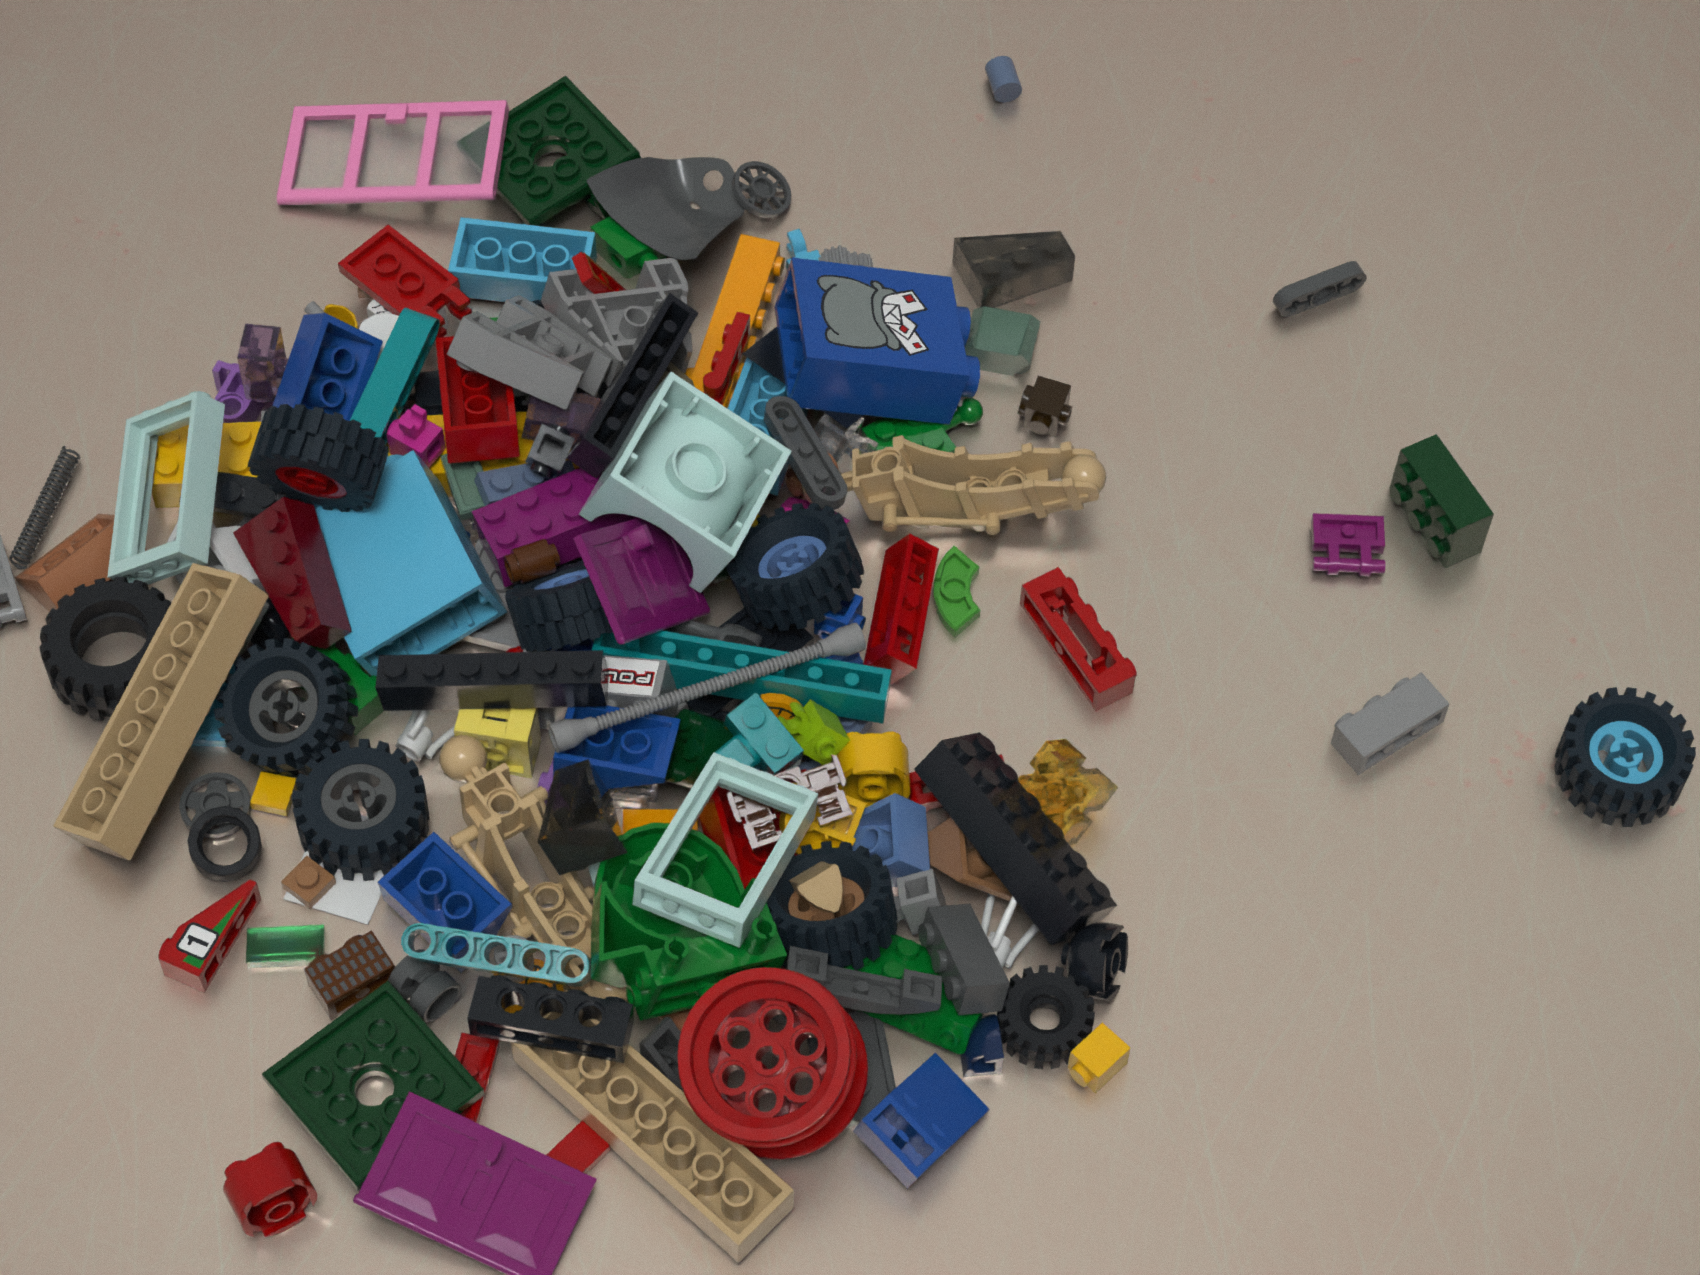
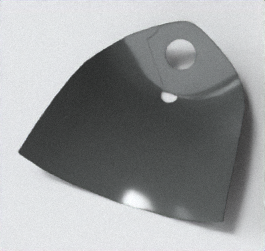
(654, 200)

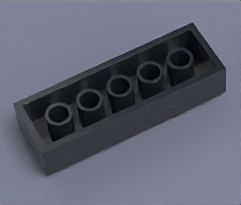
(1015, 836)

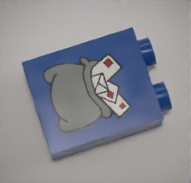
(874, 341)

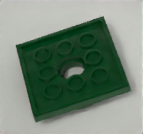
(556, 122)
(369, 1039)

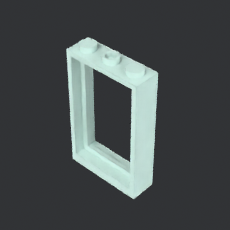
(198, 489)
(699, 910)

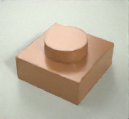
(308, 882)

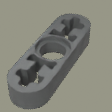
(1319, 289)

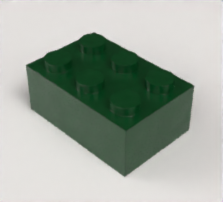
(1440, 501)

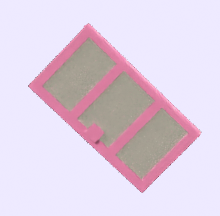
(393, 153)

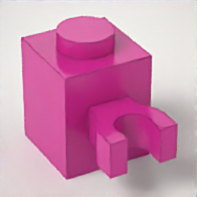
(416, 434)

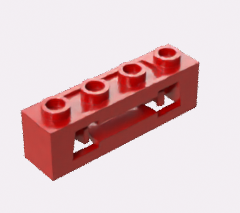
(901, 606)
(1111, 674)

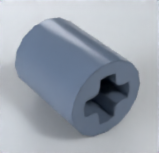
(1003, 79)

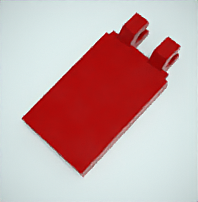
(404, 277)

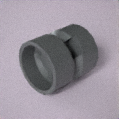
(425, 986)

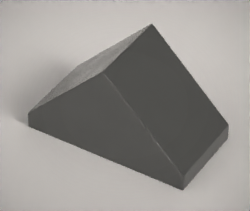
(661, 1049)

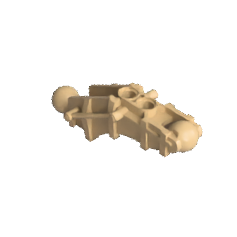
(968, 490)
(482, 798)

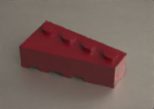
(296, 571)

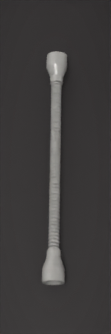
(571, 732)

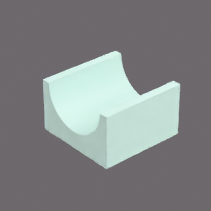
(691, 474)

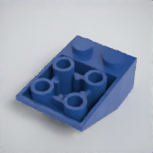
(920, 1120)

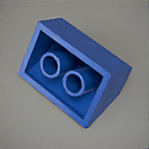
(328, 366)
(443, 890)

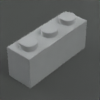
(1389, 722)

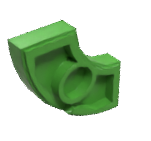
(952, 591)

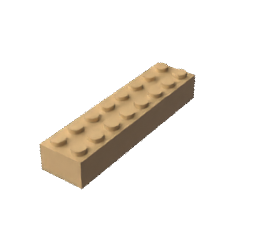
(161, 711)
(663, 1139)

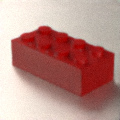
(476, 412)

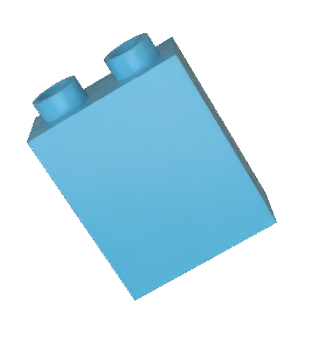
(407, 568)

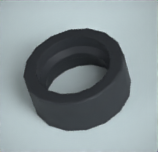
(224, 815)

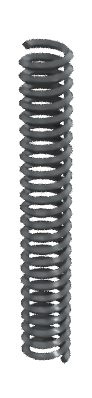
(32, 517)

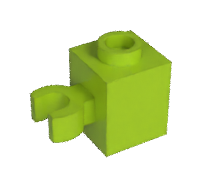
(816, 731)

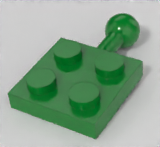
(923, 433)

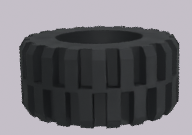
(85, 619)

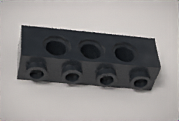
(565, 1034)

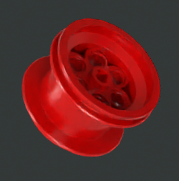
(748, 1004)

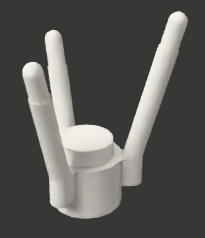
(417, 738)
(998, 940)

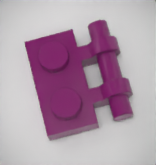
(1348, 534)

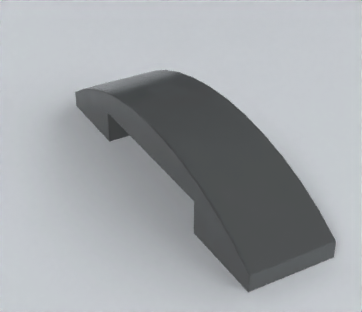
(866, 991)

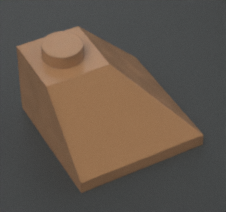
(958, 858)

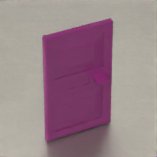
(640, 578)
(474, 1190)

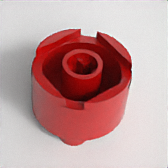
(269, 1190)

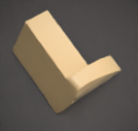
(820, 886)

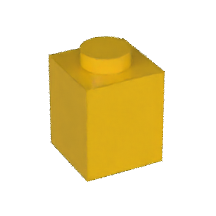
(1098, 1058)

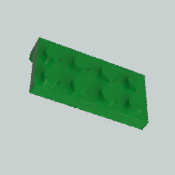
(940, 1026)

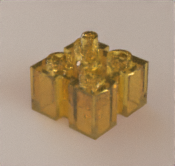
(1066, 787)

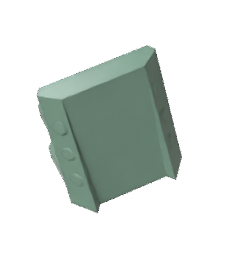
(1002, 340)

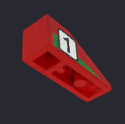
(206, 939)

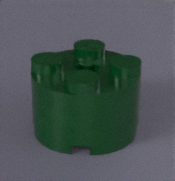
(694, 745)

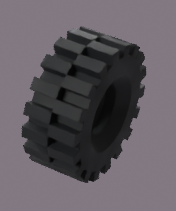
(1051, 992)

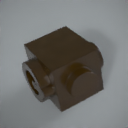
(1045, 406)

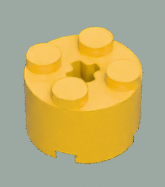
(875, 766)

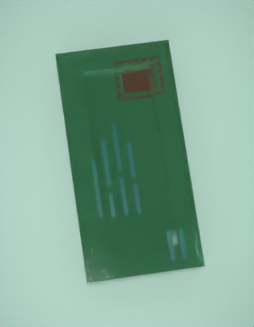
(284, 946)

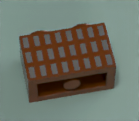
(349, 973)

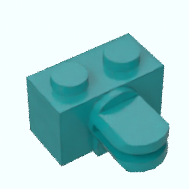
(759, 738)

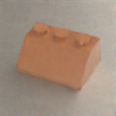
(71, 563)

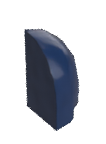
(985, 1049)

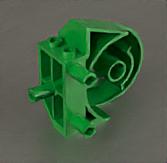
(656, 958)

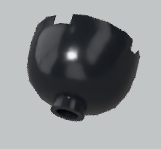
(1096, 957)

